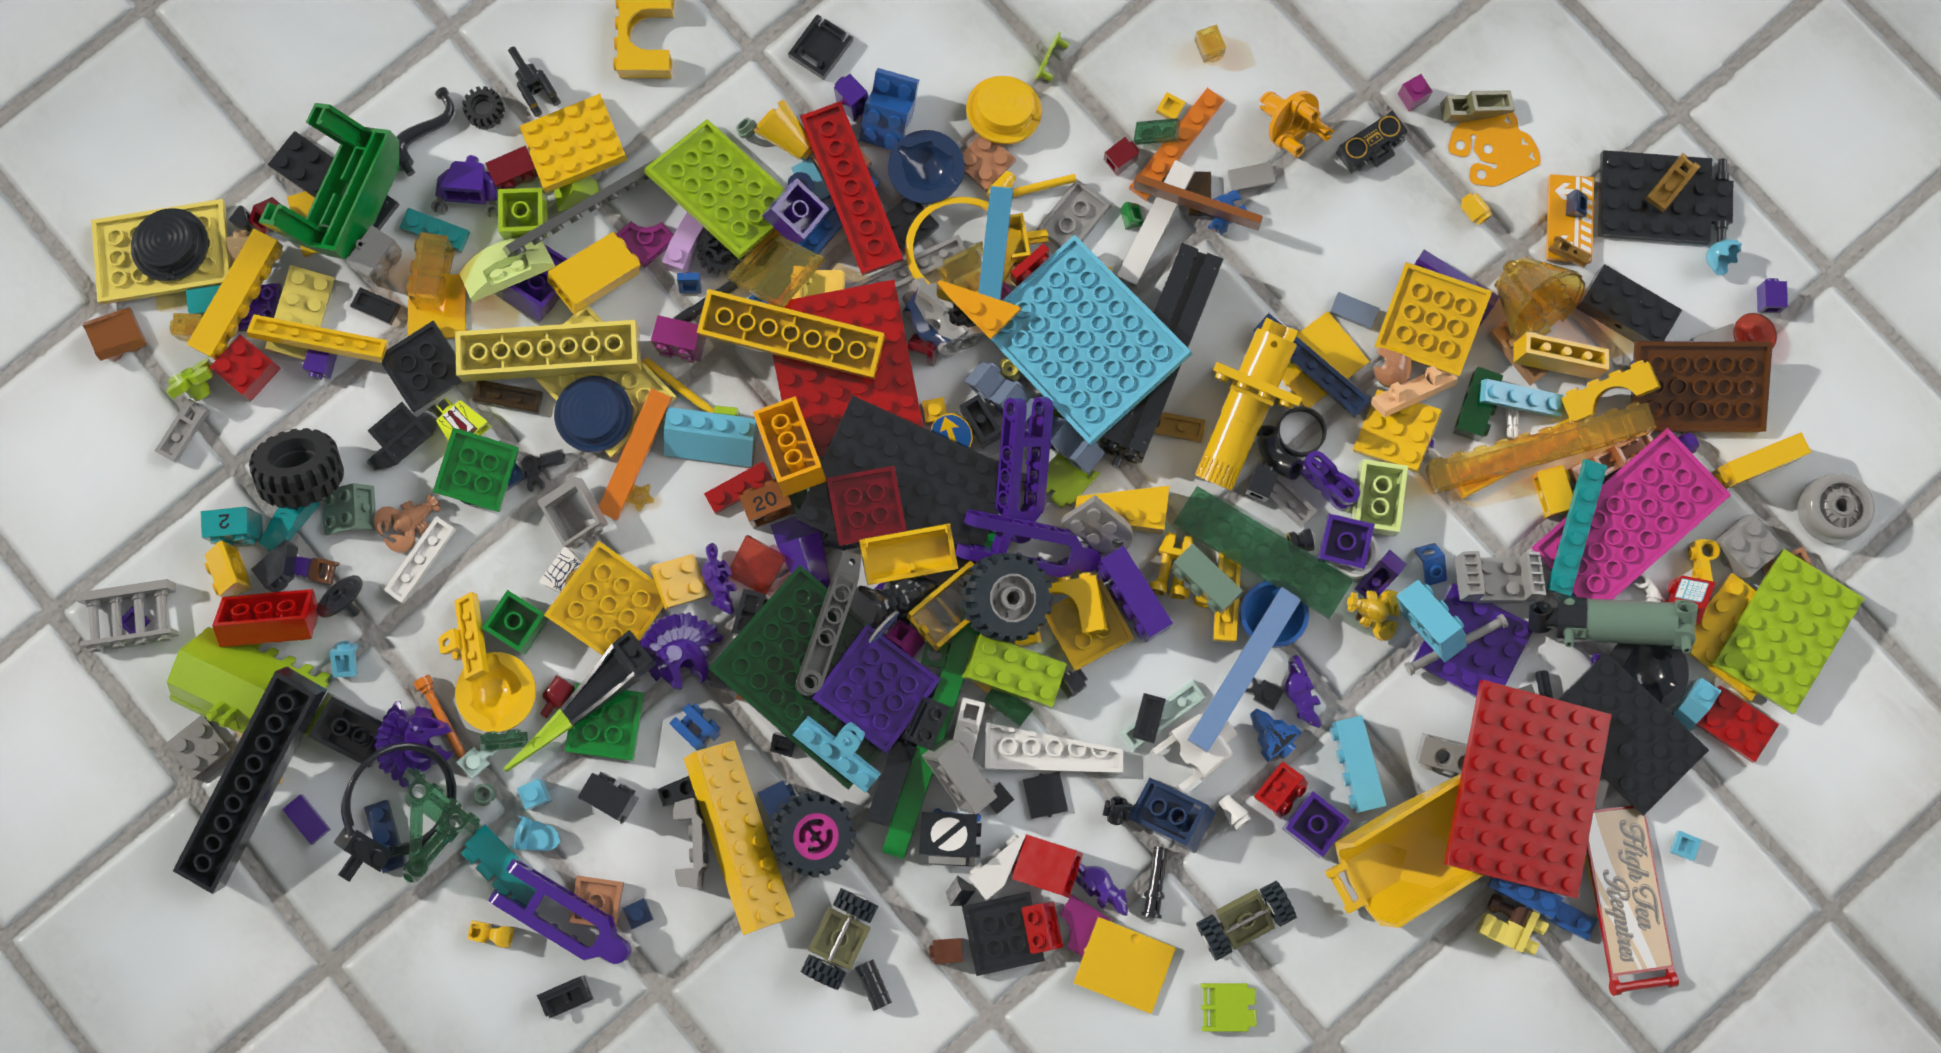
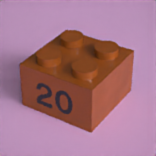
(766, 504)

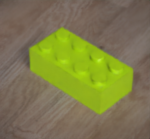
(1014, 670)

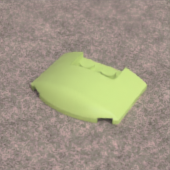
(494, 270)

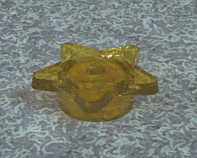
(646, 498)

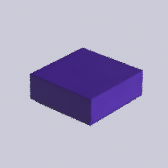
(128, 621)

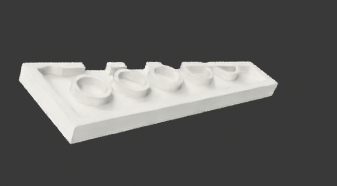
(1028, 750)

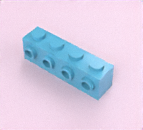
(1358, 764)

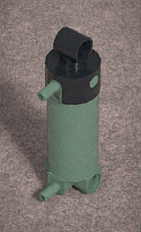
(1617, 621)

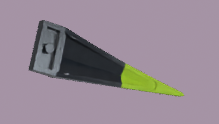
(612, 675)

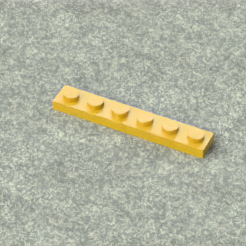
(317, 338)

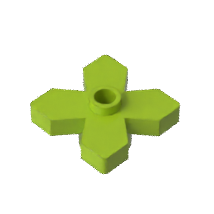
(191, 381)

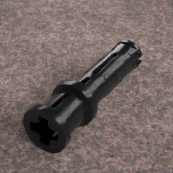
(1154, 893)

